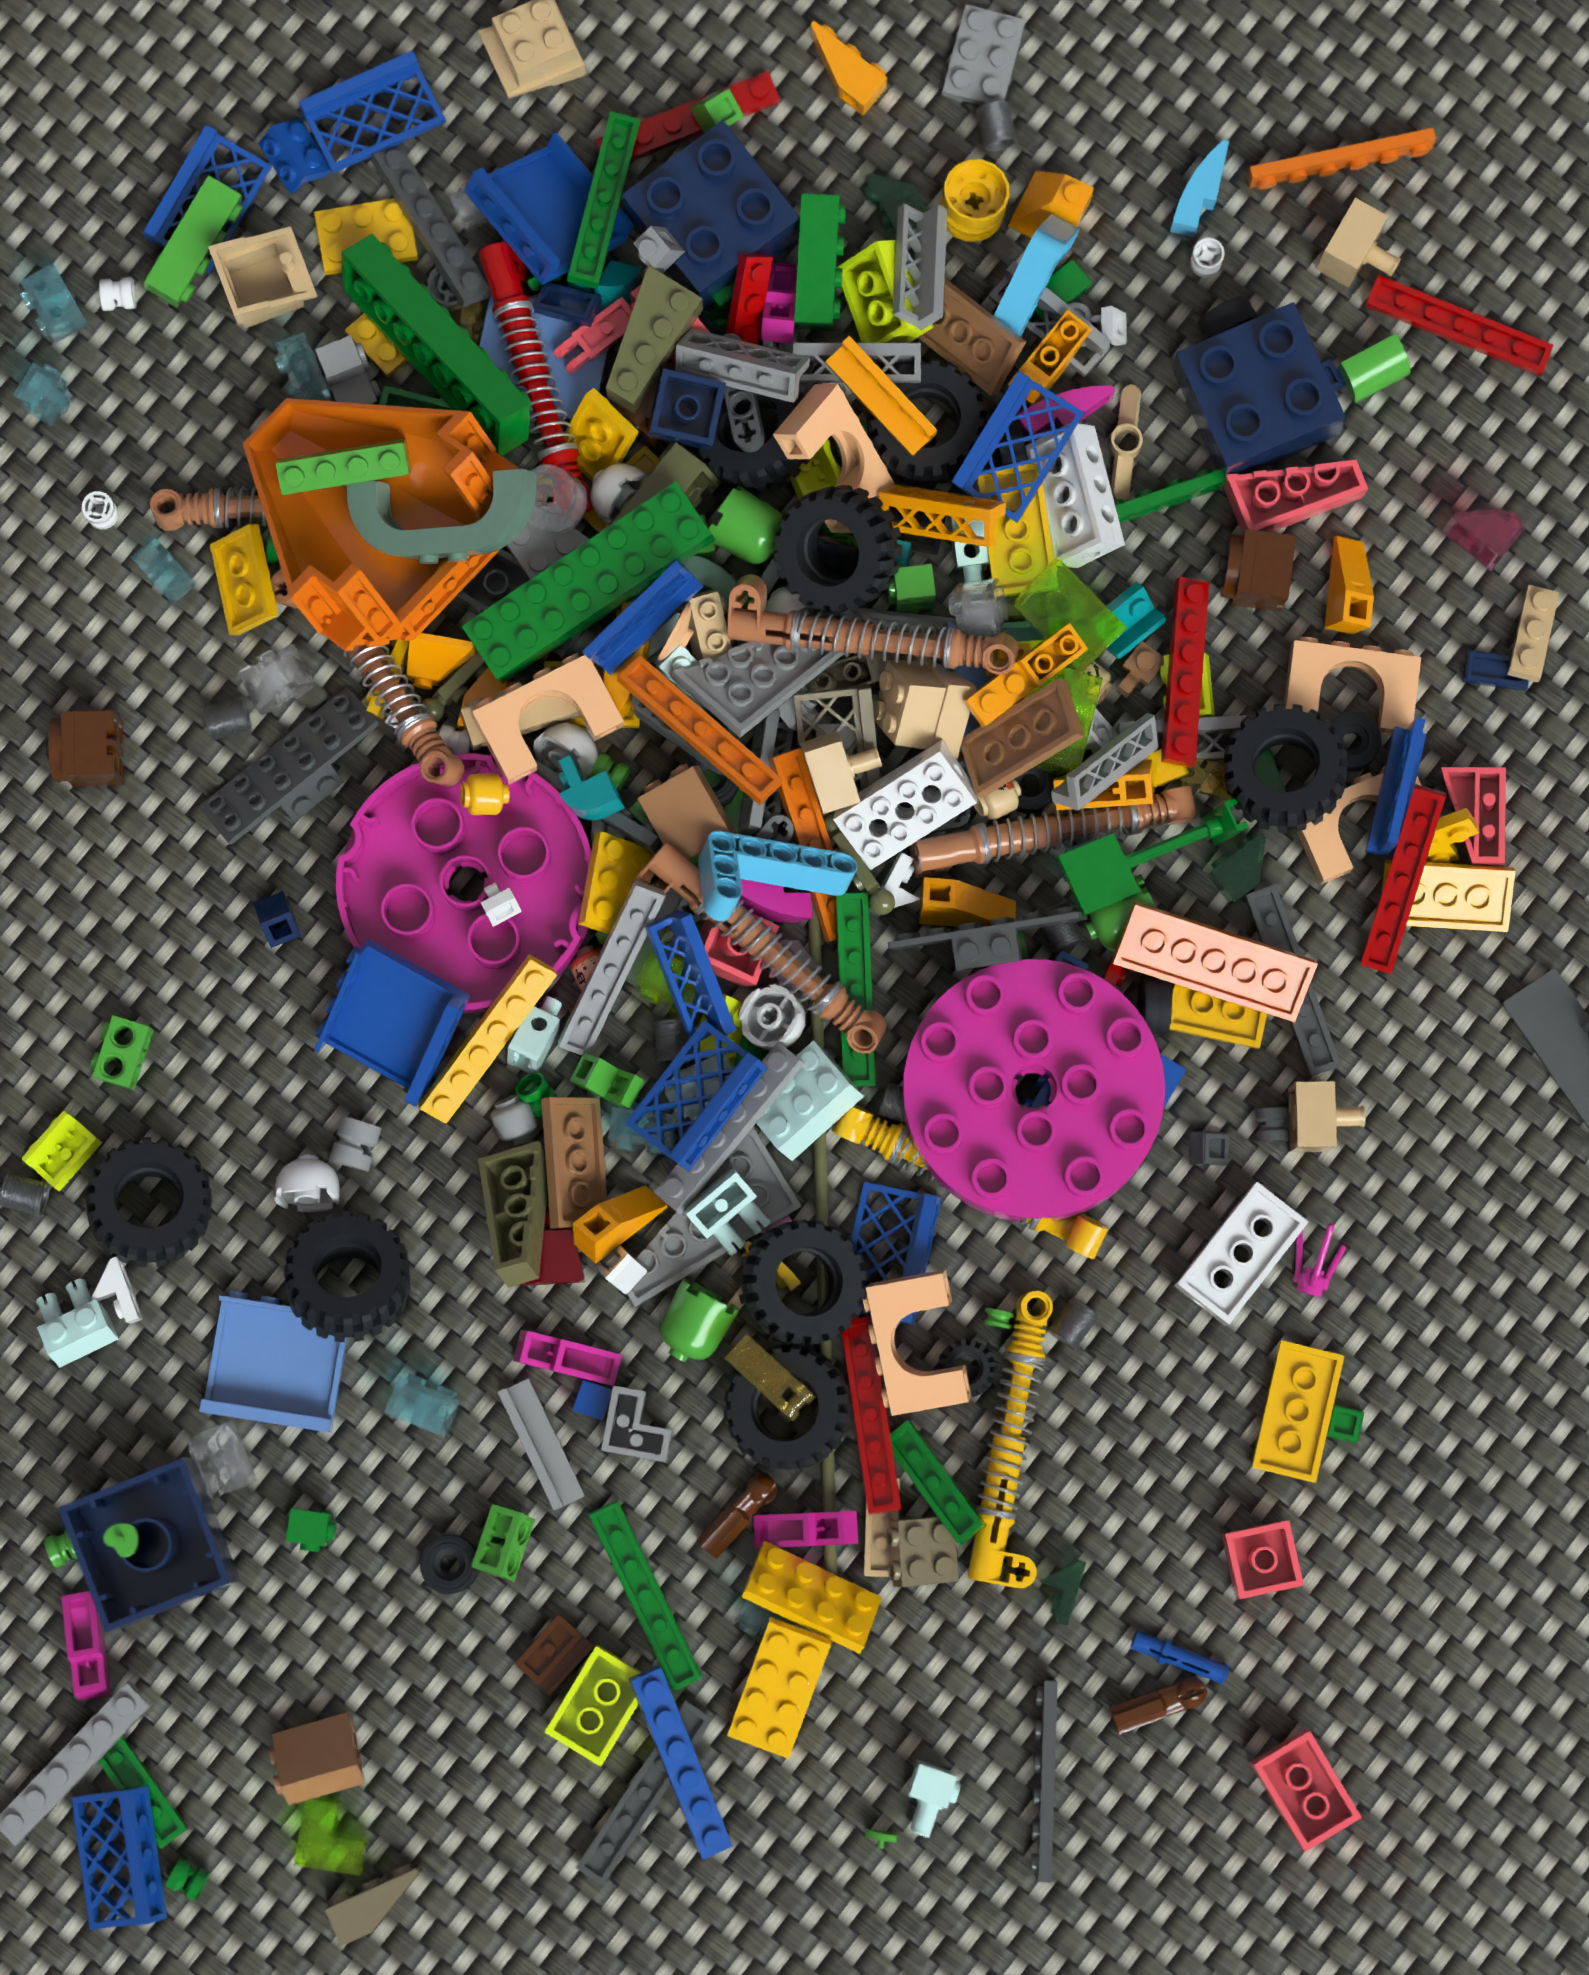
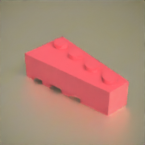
(1290, 495)

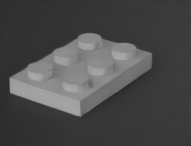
(983, 56)

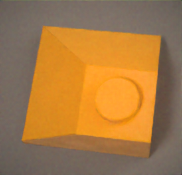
(1048, 195)
(436, 659)

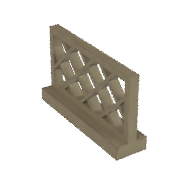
(863, 723)

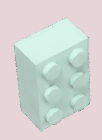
(809, 1103)

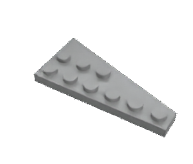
(682, 1247)

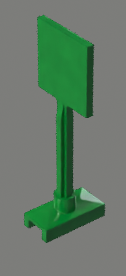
(1103, 875)

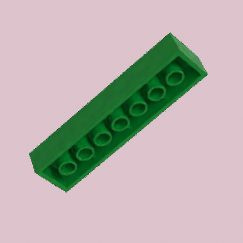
(434, 342)
(588, 583)

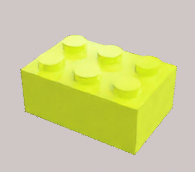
(870, 295)
(596, 1706)

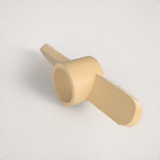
(1124, 459)

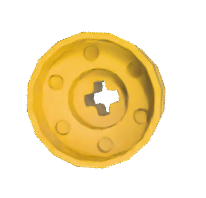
(982, 186)

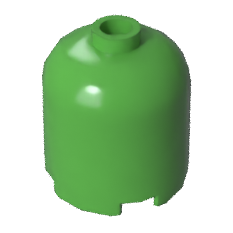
(747, 526)
(1110, 921)
(695, 1322)

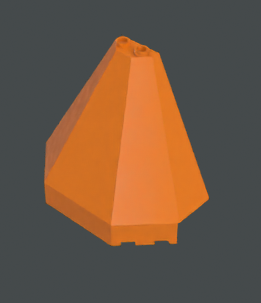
(328, 567)

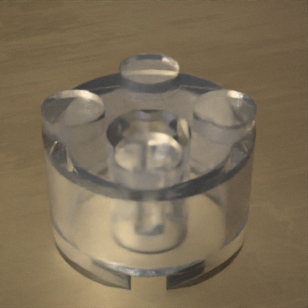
(568, 501)
(979, 608)
(276, 679)

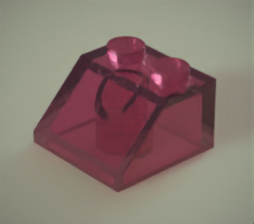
(1484, 533)

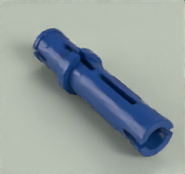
(1180, 1657)

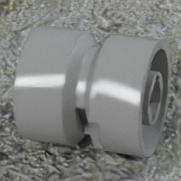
(355, 1144)

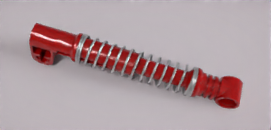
(512, 308)

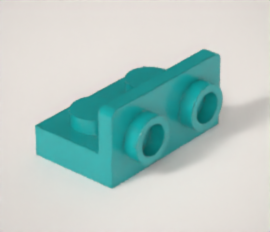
(1138, 615)

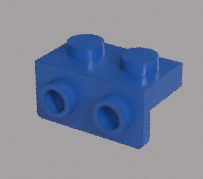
(293, 154)

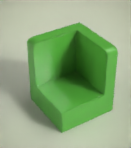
(715, 108)

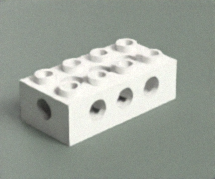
(1079, 498)
(906, 825)
(1264, 1253)

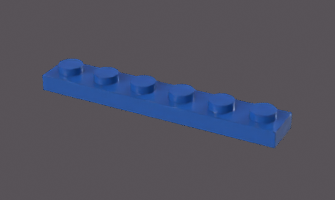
(680, 1762)

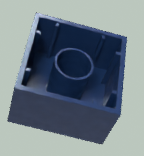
(715, 208)
(1259, 392)
(177, 1552)

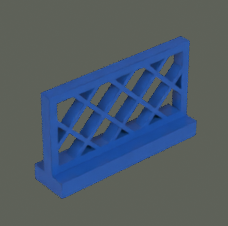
(366, 86)
(188, 178)
(994, 432)
(643, 618)
(1396, 788)
(719, 1105)
(921, 1234)
(139, 1856)

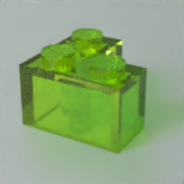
(654, 987)
(321, 1845)

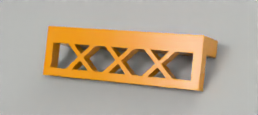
(881, 396)
(943, 503)

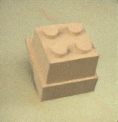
(532, 48)
(263, 275)
(922, 704)

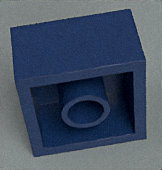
(686, 409)

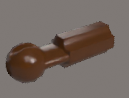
(735, 1517)
(1158, 1704)

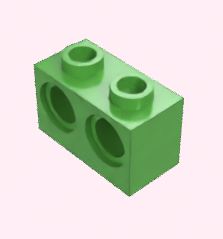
(912, 589)
(131, 1055)
(503, 1543)

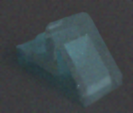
(163, 570)

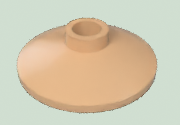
(680, 633)

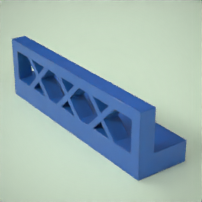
(697, 966)

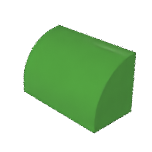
(1375, 368)

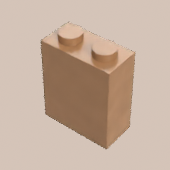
(684, 810)
(316, 1759)

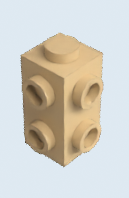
(709, 626)

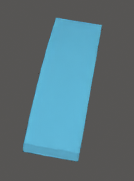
(1200, 191)

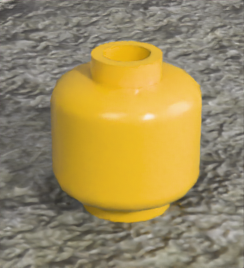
(484, 794)

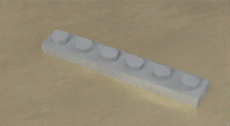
(611, 968)
(683, 1186)
(73, 1762)

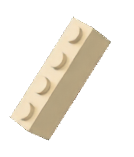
(536, 716)

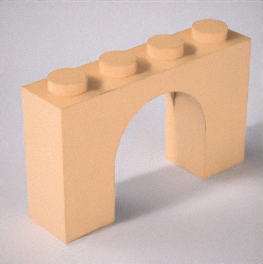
(826, 414)
(1393, 673)
(574, 681)
(1323, 840)
(907, 1387)

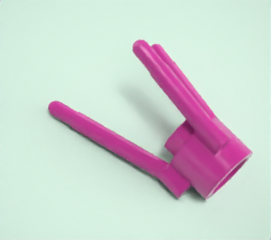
(1312, 1279)

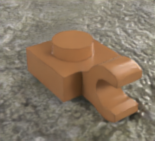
(1142, 667)

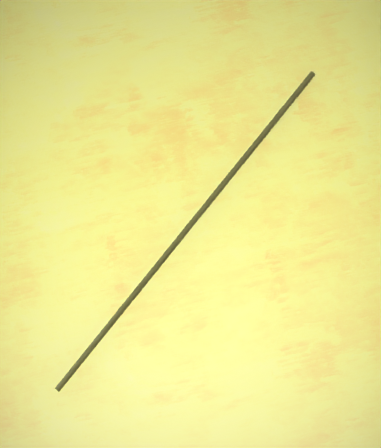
(821, 1214)

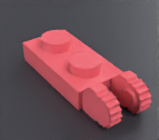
(604, 332)

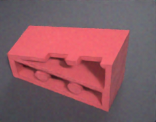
(1484, 795)

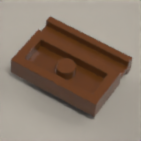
(554, 1654)

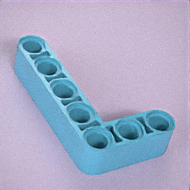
(1043, 253)
(734, 857)

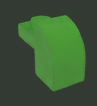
(607, 1081)

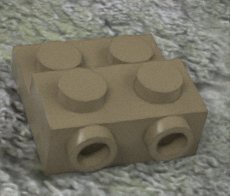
(921, 1552)

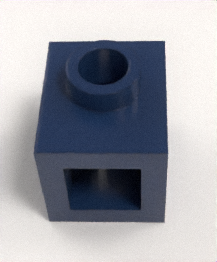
(277, 919)

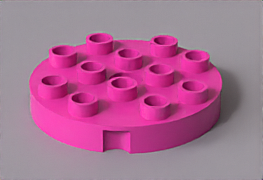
(414, 839)
(1046, 1023)

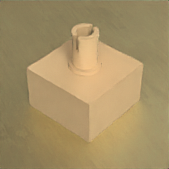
(1356, 244)
(834, 770)
(1315, 1116)

